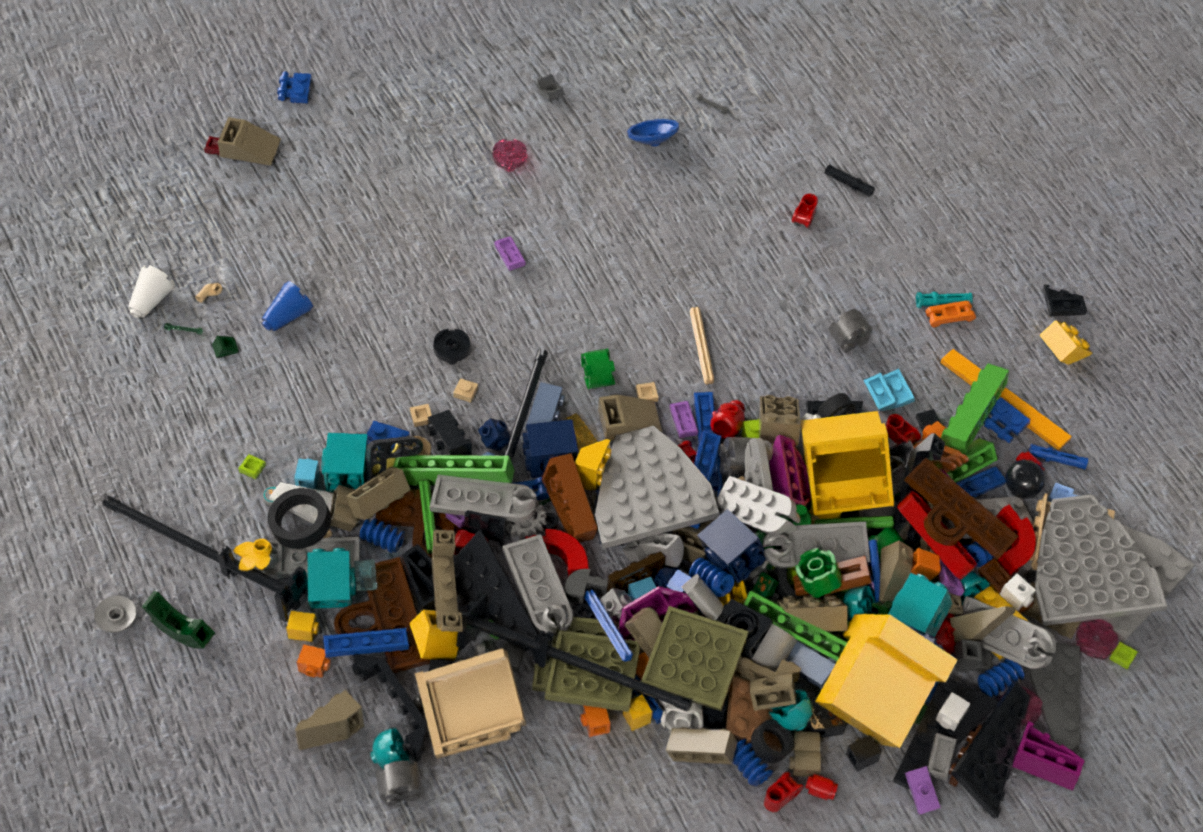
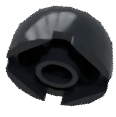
(1025, 479)

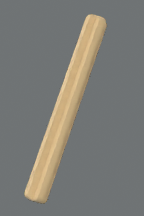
(702, 346)

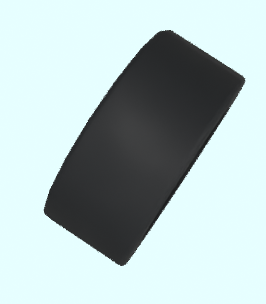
(836, 406)
(763, 750)

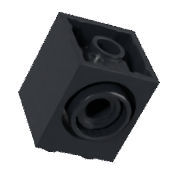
(745, 618)

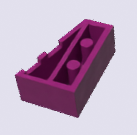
(1046, 759)

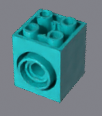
(344, 460)
(330, 578)
(921, 604)

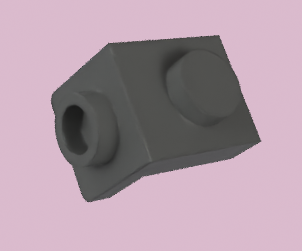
(548, 88)

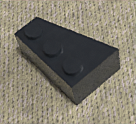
(447, 436)
(419, 574)

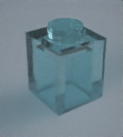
(365, 575)

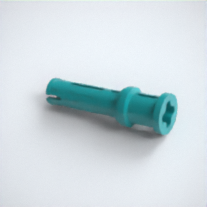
(935, 299)

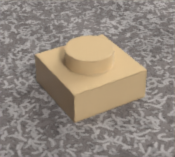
(465, 390)
(647, 391)
(420, 414)

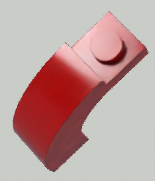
(1023, 546)
(566, 548)

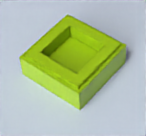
(252, 466)
(1123, 655)

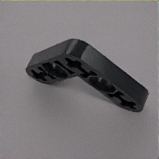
(385, 452)

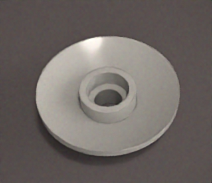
(113, 607)

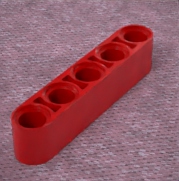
(955, 556)

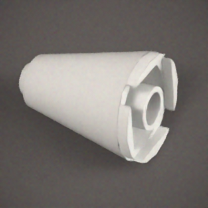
(149, 291)
(677, 718)

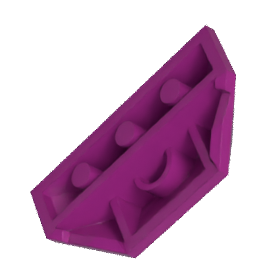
(789, 471)
(658, 600)

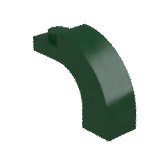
(188, 631)

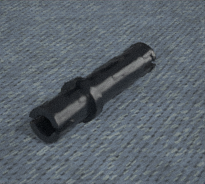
(853, 182)

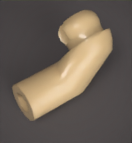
(209, 290)

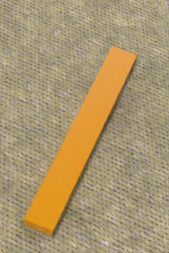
(1038, 423)

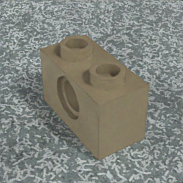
(773, 692)

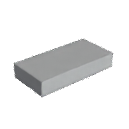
(941, 756)

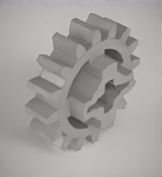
(529, 526)

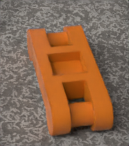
(950, 313)

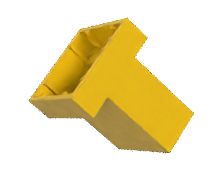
(847, 462)
(883, 677)

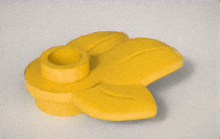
(252, 554)

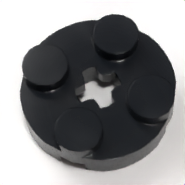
(451, 354)

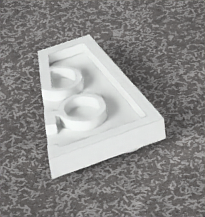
(304, 511)

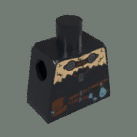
(824, 721)

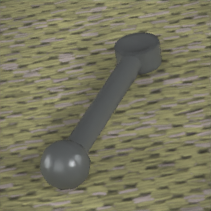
(724, 110)

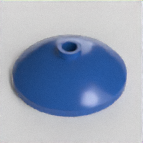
(653, 131)

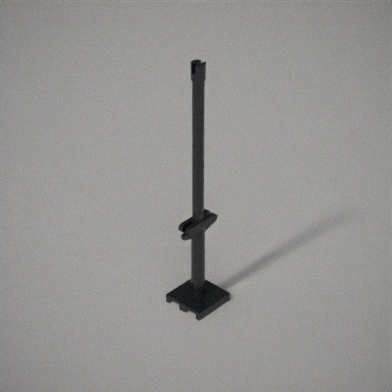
(492, 526)
(287, 593)
(542, 648)

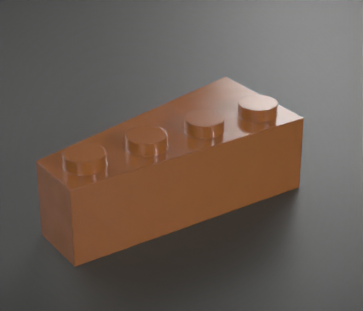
(569, 498)

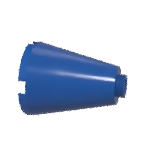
(286, 307)

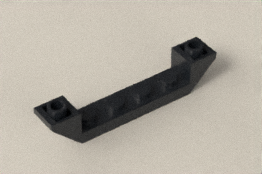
(929, 448)
(371, 666)

